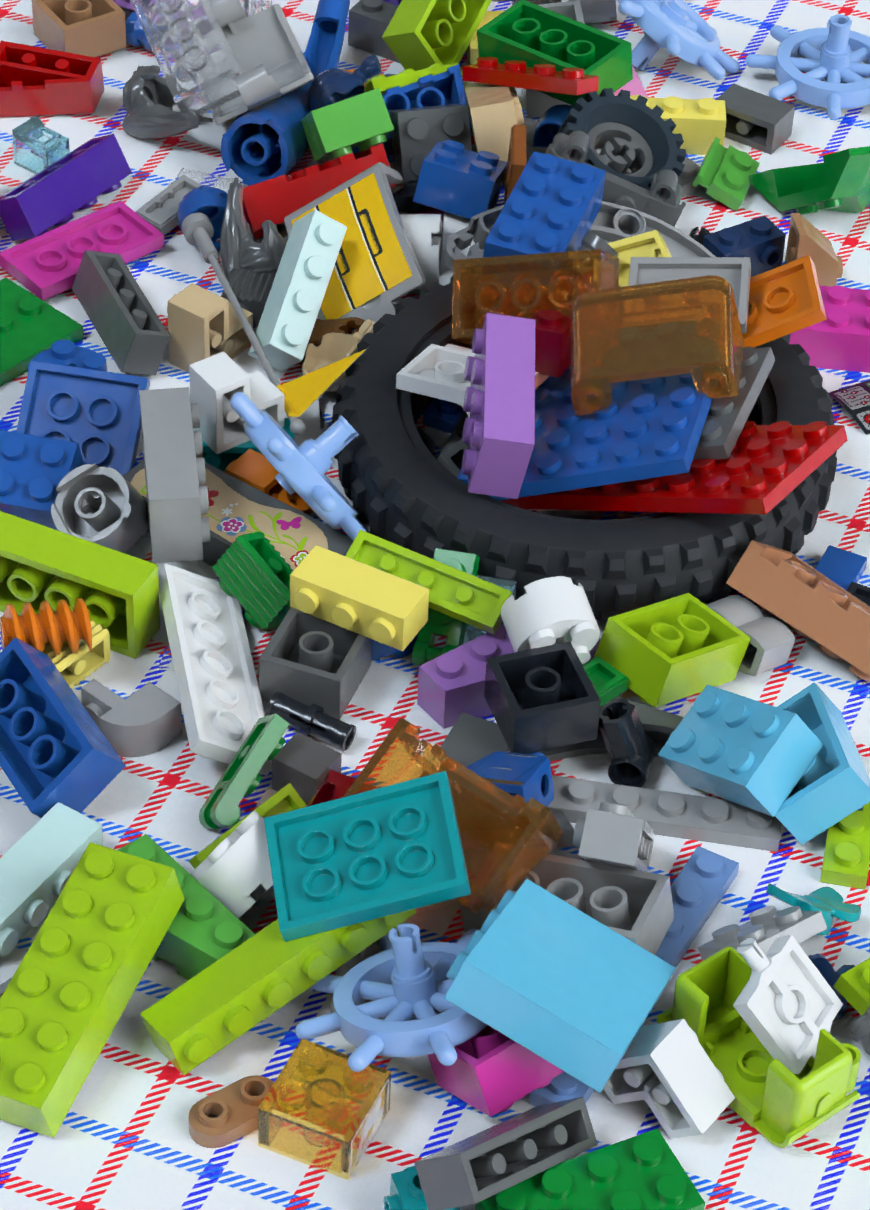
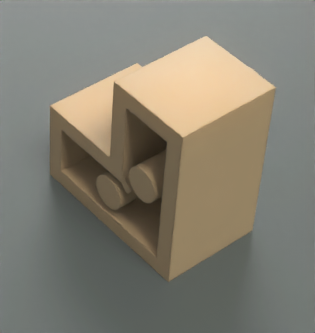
(203, 326)

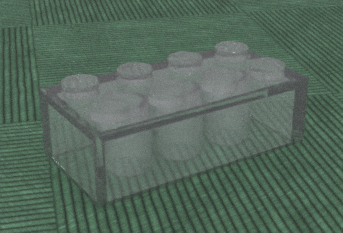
(191, 51)

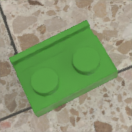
(726, 174)

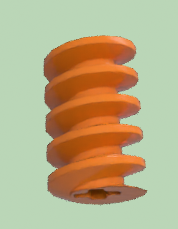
(48, 626)

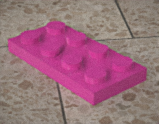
(52, 259)

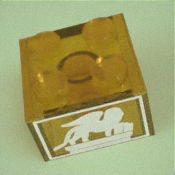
(323, 1109)

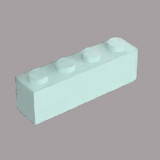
(298, 289)
(39, 868)

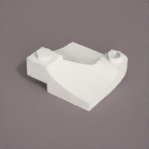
(440, 373)

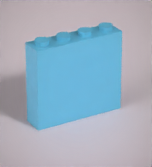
(558, 983)

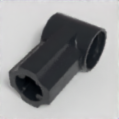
(627, 744)

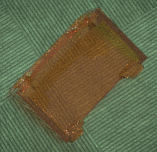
(654, 334)
(498, 832)

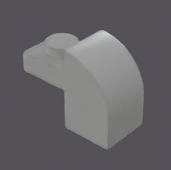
(134, 724)

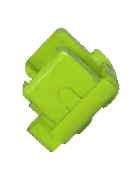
(765, 1091)

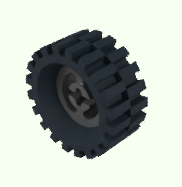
(627, 134)

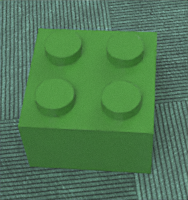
(347, 125)

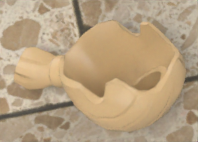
(332, 349)

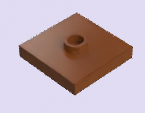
(516, 158)

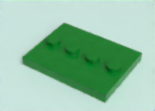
(28, 329)

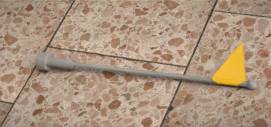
(298, 393)

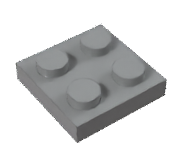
(765, 927)

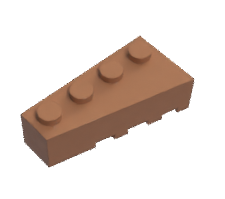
(807, 602)

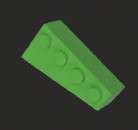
(203, 925)

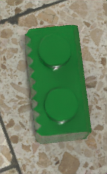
(257, 579)

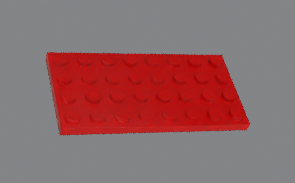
(754, 479)

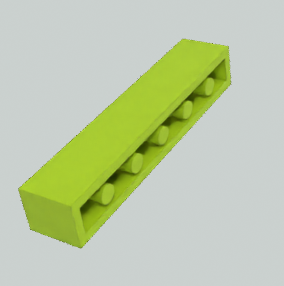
(251, 986)

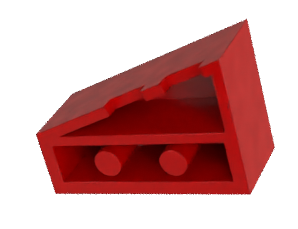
(47, 81)

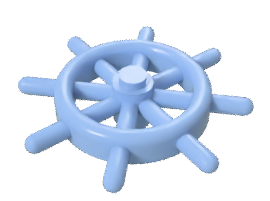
(680, 31)
(831, 64)
(303, 466)
(405, 989)

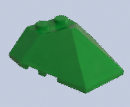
(835, 185)

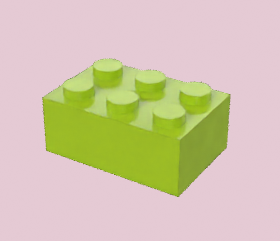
(673, 649)

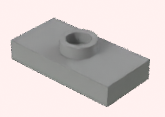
(162, 209)

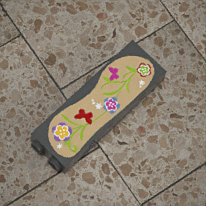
(242, 509)

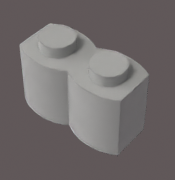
(770, 639)

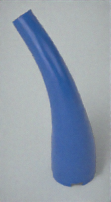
(271, 137)

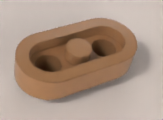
(236, 1112)

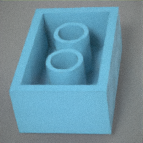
(741, 749)
(835, 778)

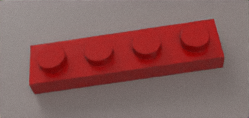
(540, 77)

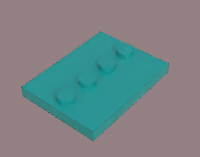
(366, 856)

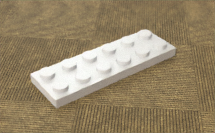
(210, 664)

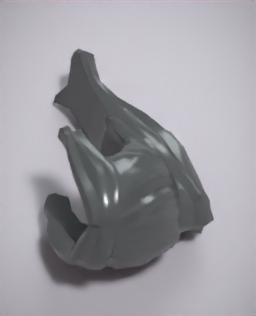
(151, 106)
(237, 243)

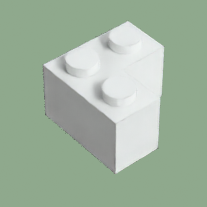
(212, 387)
(673, 1077)

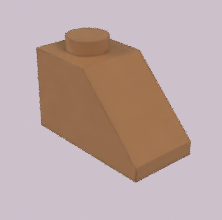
(807, 240)

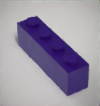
(63, 188)

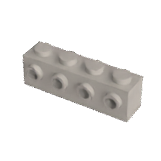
(614, 837)

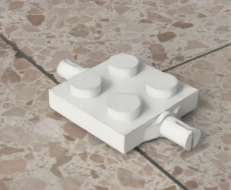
(786, 1001)

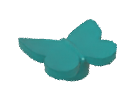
(823, 900)

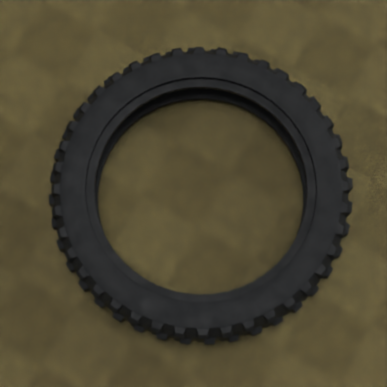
(617, 561)

